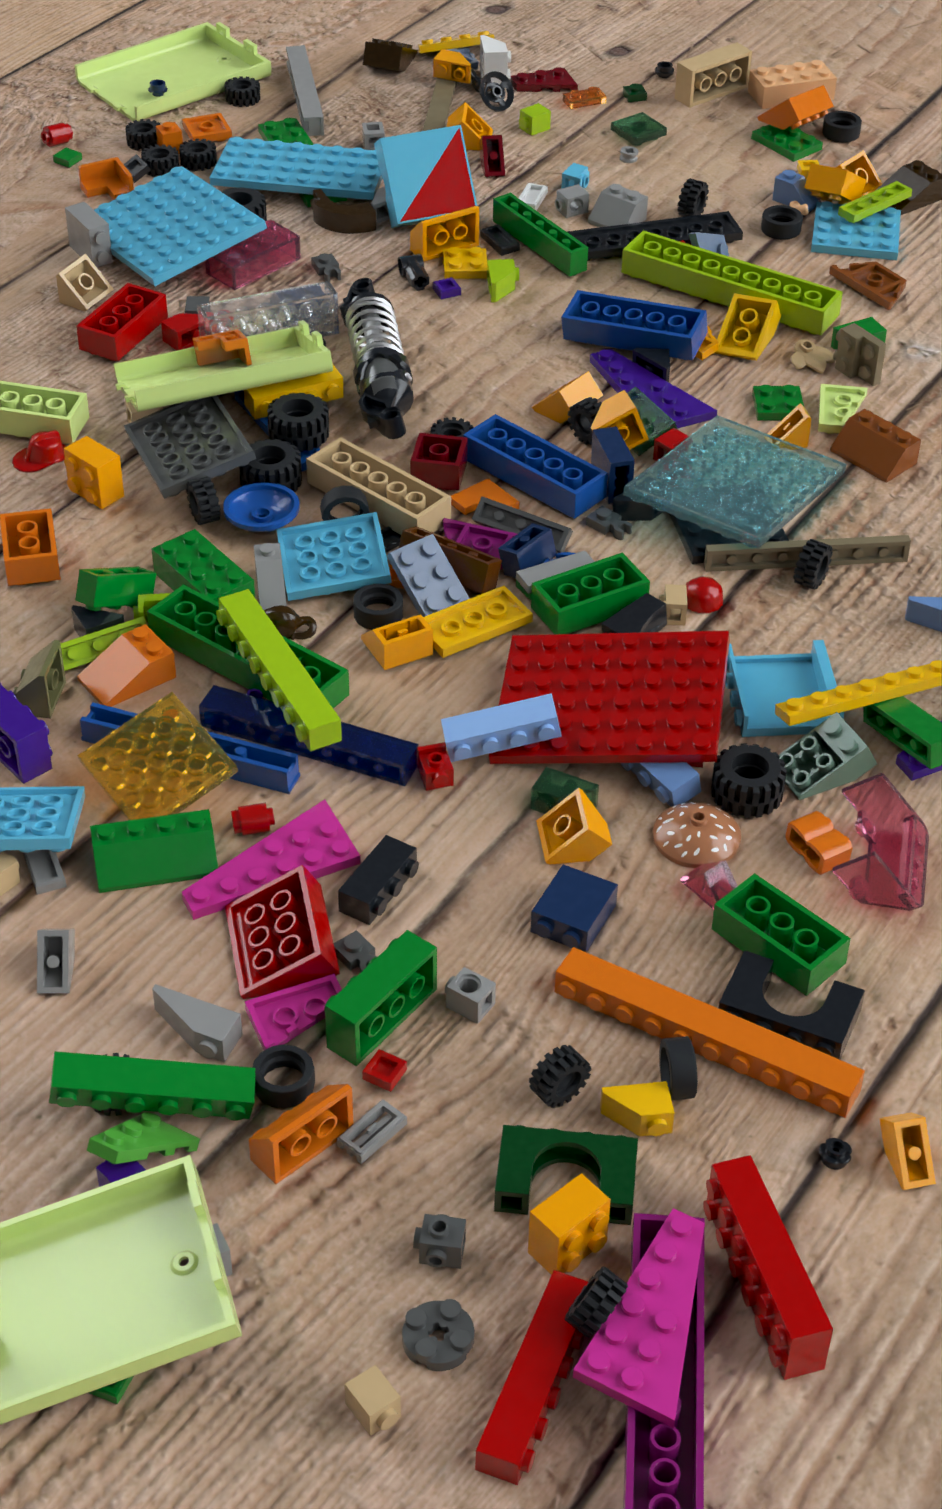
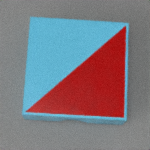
(425, 175)

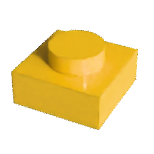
(803, 166)

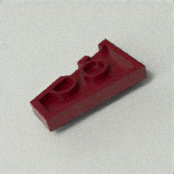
(540, 79)

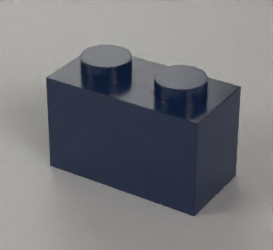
(527, 549)

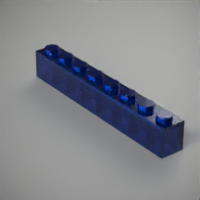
(265, 724)

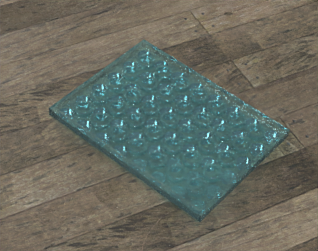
(735, 481)

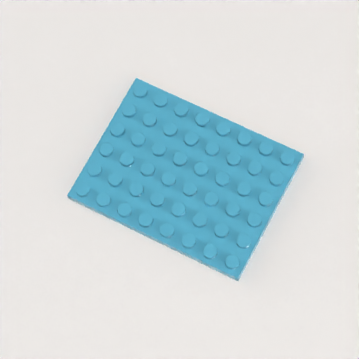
(175, 224)

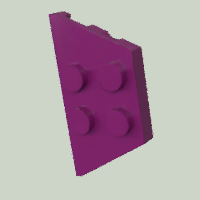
(476, 536)

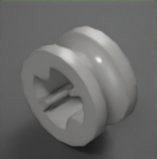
(628, 154)

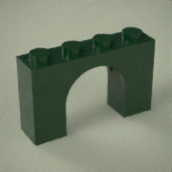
(529, 1150)

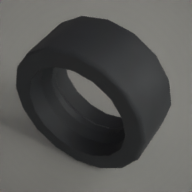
(841, 126)
(781, 222)
(340, 495)
(377, 594)
(678, 1067)
(287, 1095)

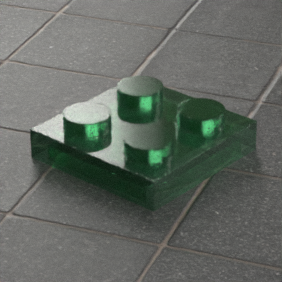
(638, 129)

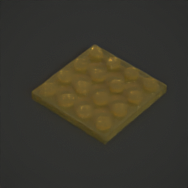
(158, 761)

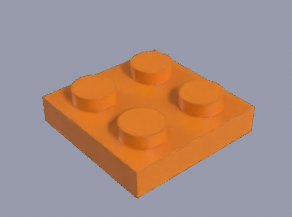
(208, 127)

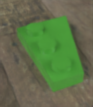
(138, 1138)

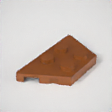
(872, 281)

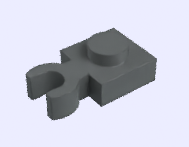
(326, 265)
(608, 521)
(354, 951)

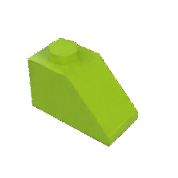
(501, 277)

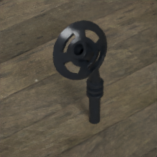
(493, 91)

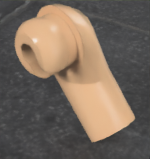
(802, 208)

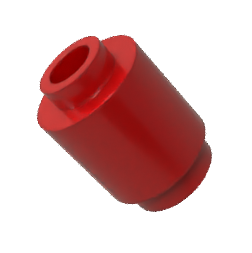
(56, 134)
(252, 819)

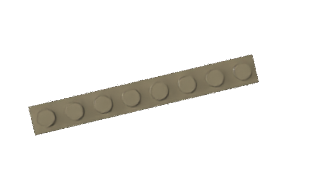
(786, 553)

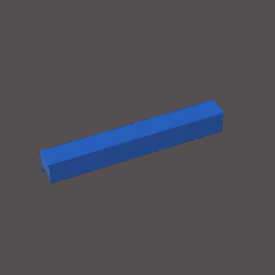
(255, 762)

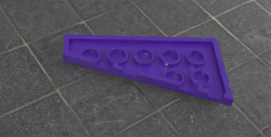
(676, 403)

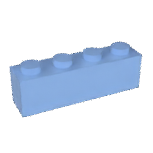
(501, 727)

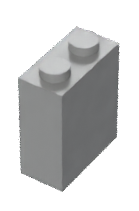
(88, 233)

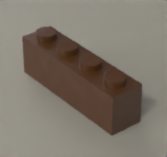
(473, 568)

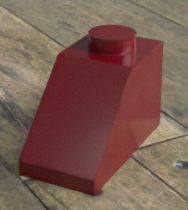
(492, 155)

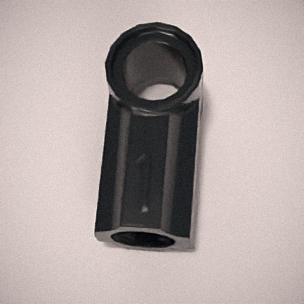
(413, 268)

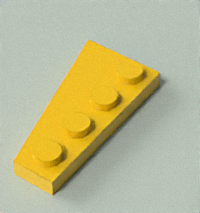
(448, 43)

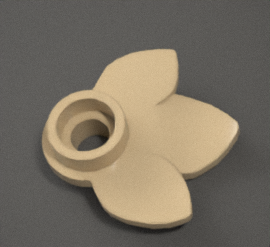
(811, 355)

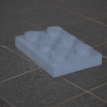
(427, 576)

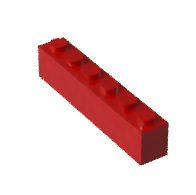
(532, 1384)

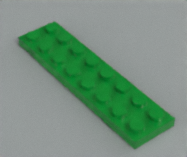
(290, 131)

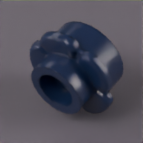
(157, 87)

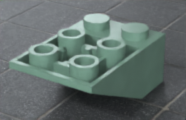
(826, 758)

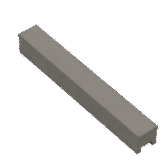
(305, 91)

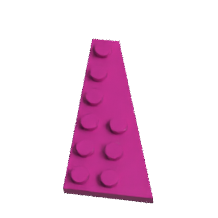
(309, 840)
(644, 1340)

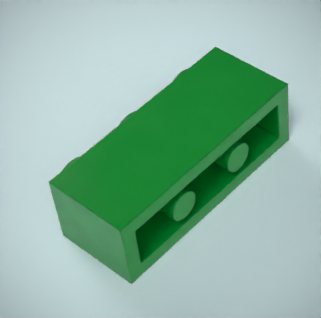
(113, 586)

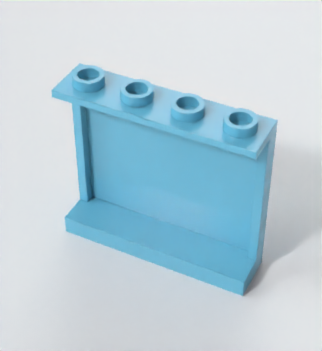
(767, 680)

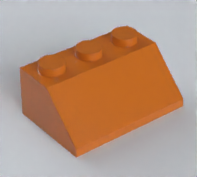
(302, 1132)

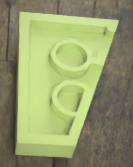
(837, 405)

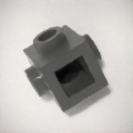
(441, 1241)

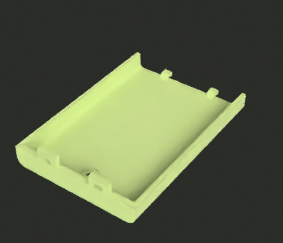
(189, 61)
(178, 378)
(101, 1289)

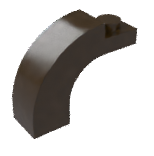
(340, 217)

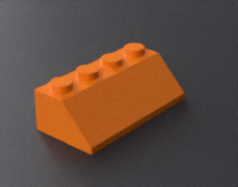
(799, 109)

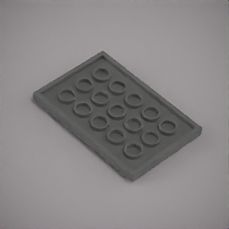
(189, 443)

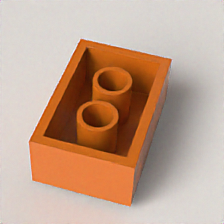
(29, 547)

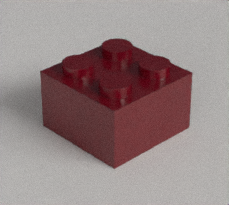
(440, 460)

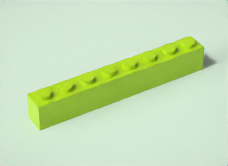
(279, 670)

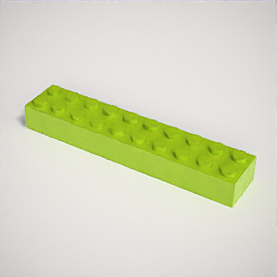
(718, 277)

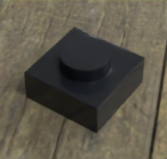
(137, 167)

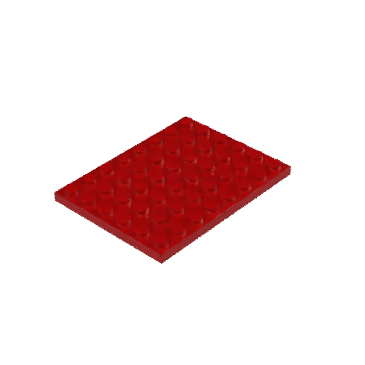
(621, 695)

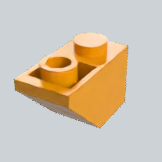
(452, 66)

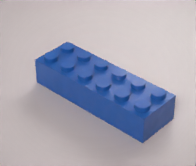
(634, 324)
(536, 466)

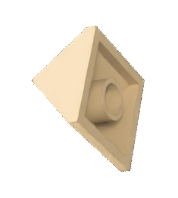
(82, 284)

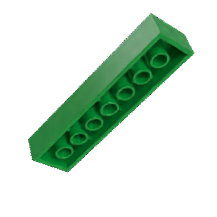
(190, 626)

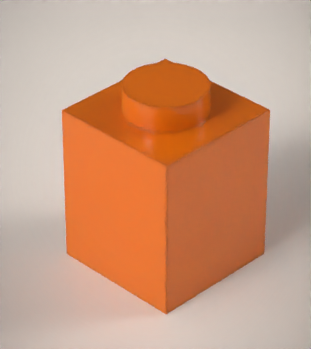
(169, 134)

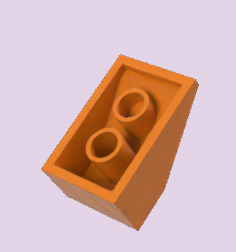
(129, 667)

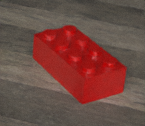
(122, 322)

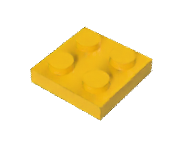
(465, 263)

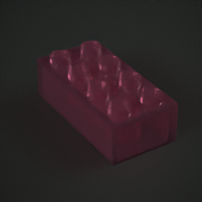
(255, 256)

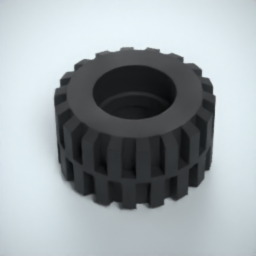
(250, 199)
(299, 420)
(274, 463)
(748, 780)

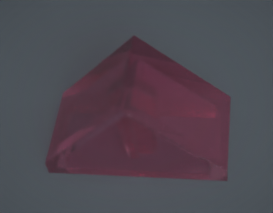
(710, 881)

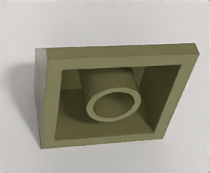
(42, 681)

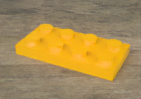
(477, 620)

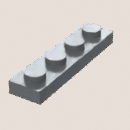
(506, 518)

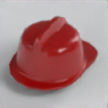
(42, 451)

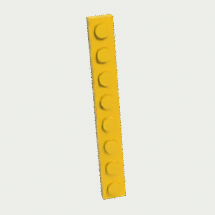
(860, 694)

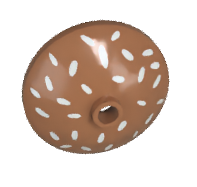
(696, 834)

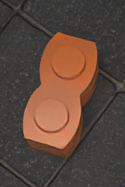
(818, 842)

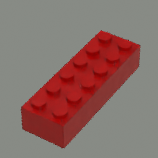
(767, 1268)

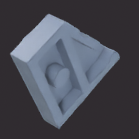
(711, 242)

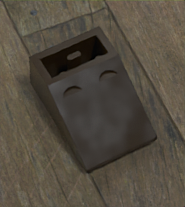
(388, 54)

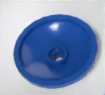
(261, 507)

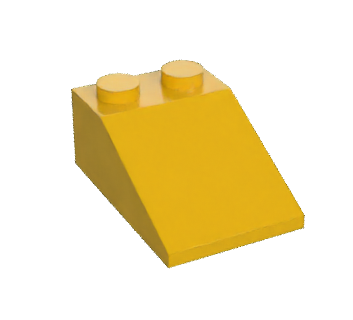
(748, 326)

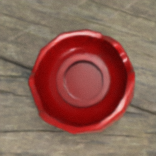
(704, 595)

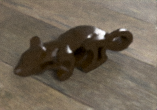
(287, 622)

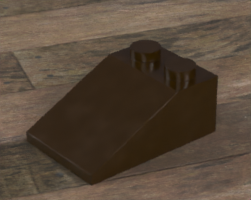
(924, 182)

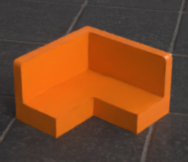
(105, 177)
(222, 347)

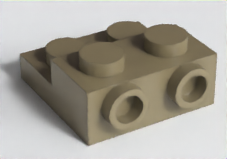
(859, 354)

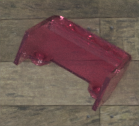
(897, 848)

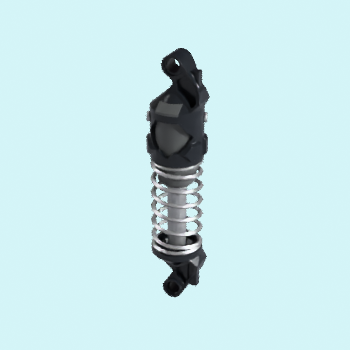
(380, 367)

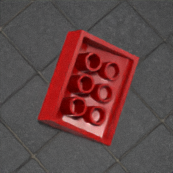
(281, 935)

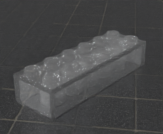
(274, 311)

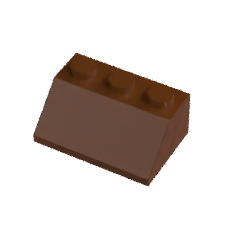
(876, 445)

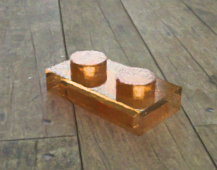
(584, 98)

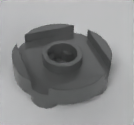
(434, 1316)

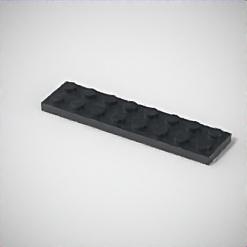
(611, 240)

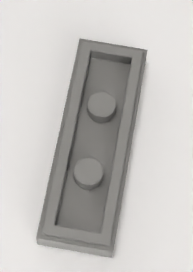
(551, 568)

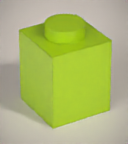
(535, 119)

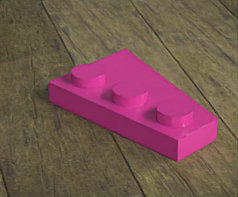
(290, 1011)

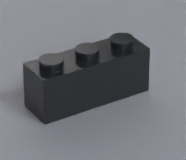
(378, 880)

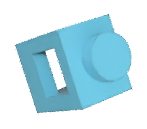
(577, 174)

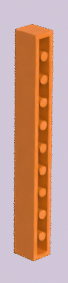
(713, 1032)

